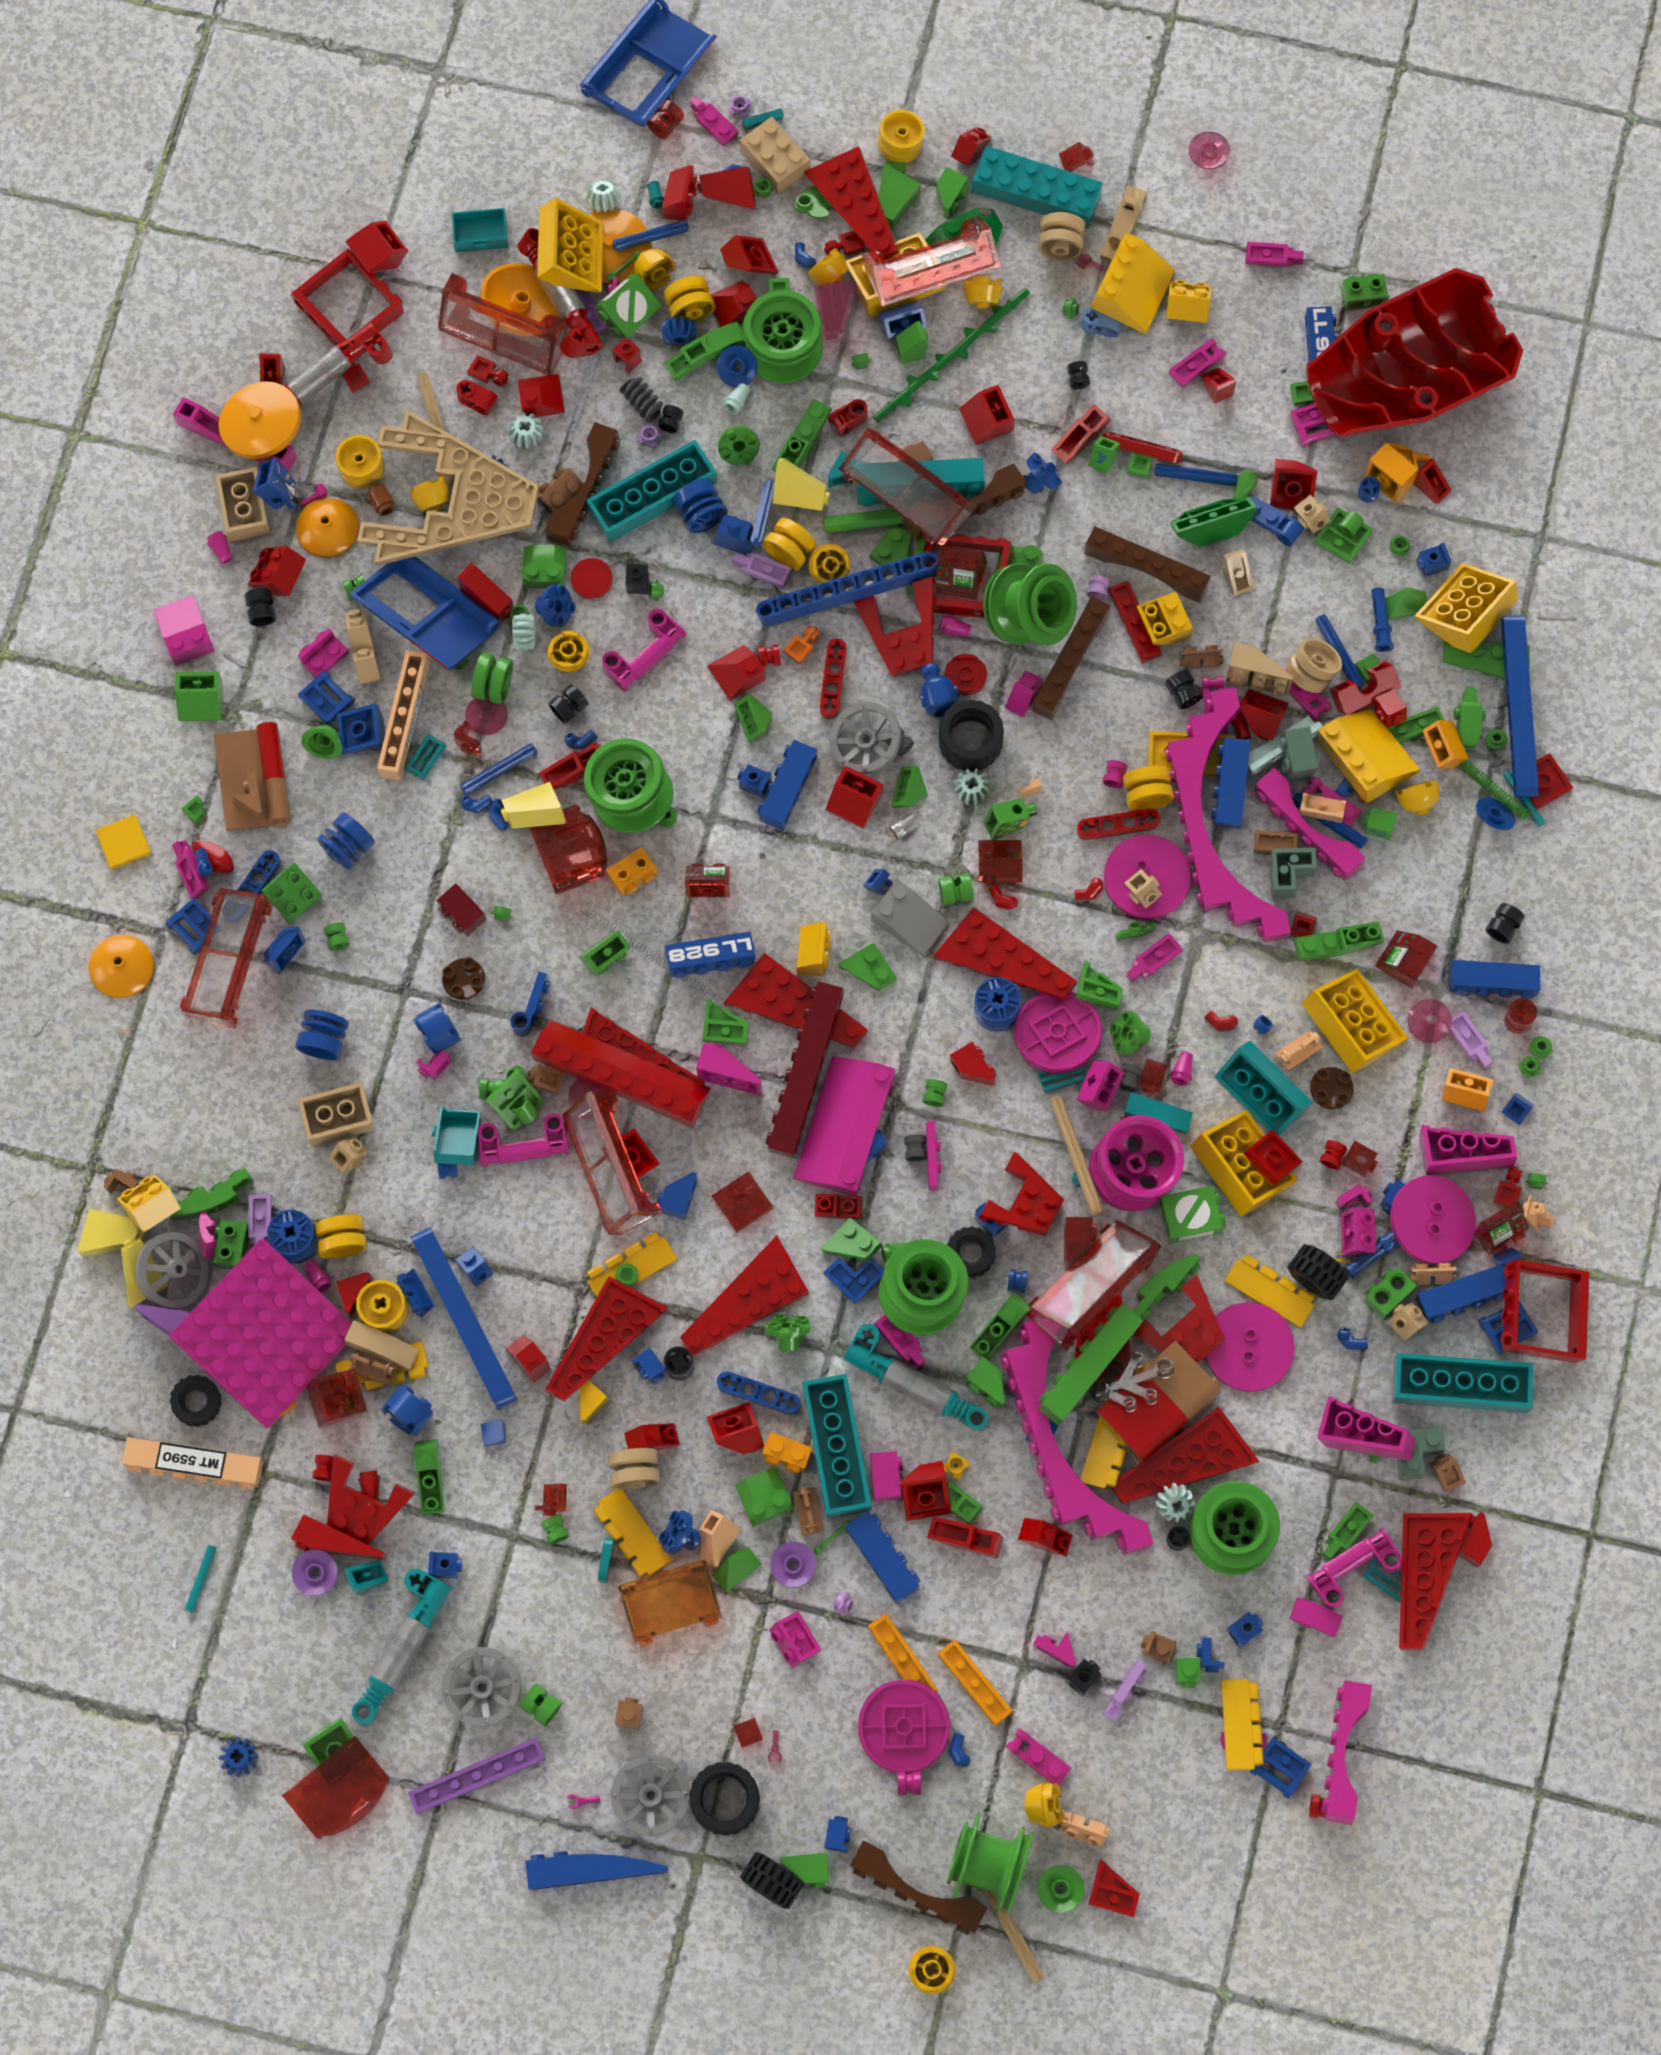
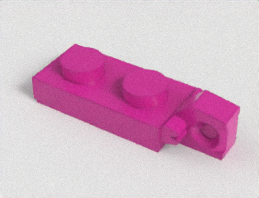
(713, 121)
(1272, 254)
(187, 867)
(1154, 958)
(902, 1342)

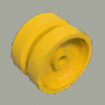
(901, 136)
(689, 298)
(360, 461)
(789, 544)
(1148, 787)
(340, 1236)
(373, 1297)

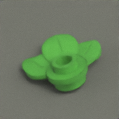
(813, 203)

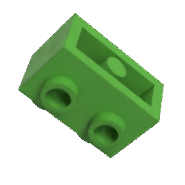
(1364, 291)
(604, 952)
(231, 1243)

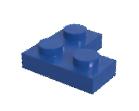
(854, 1284)

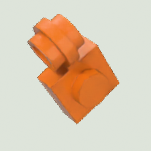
(800, 648)

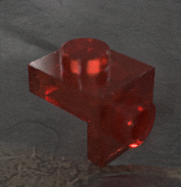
(1076, 157)
(465, 742)
(1153, 1076)
(553, 1499)

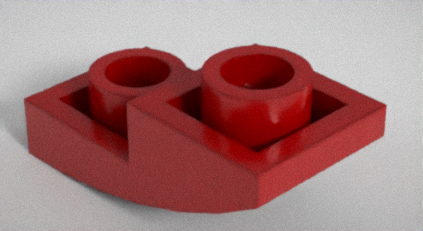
(838, 1206)

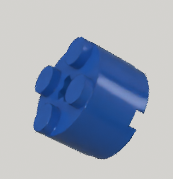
(438, 1028)
(408, 1411)

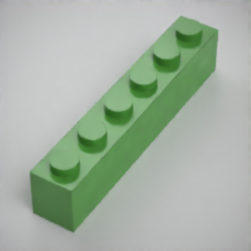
(1090, 1364)

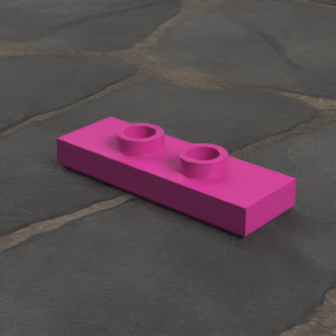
(933, 1164)

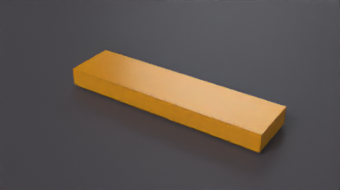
(899, 1651)
(975, 1682)

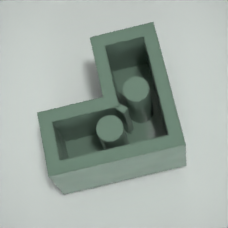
(1300, 754)
(1288, 864)
(1428, 1442)

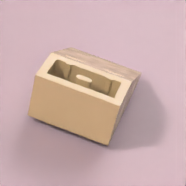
(1257, 670)

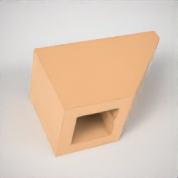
(716, 1536)

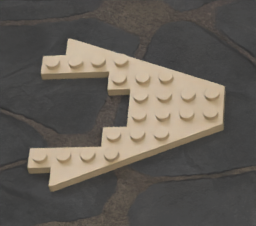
(483, 502)

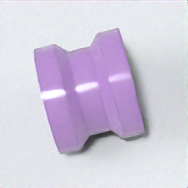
(1098, 587)

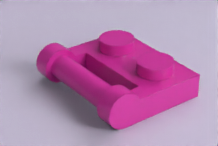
(1308, 418)

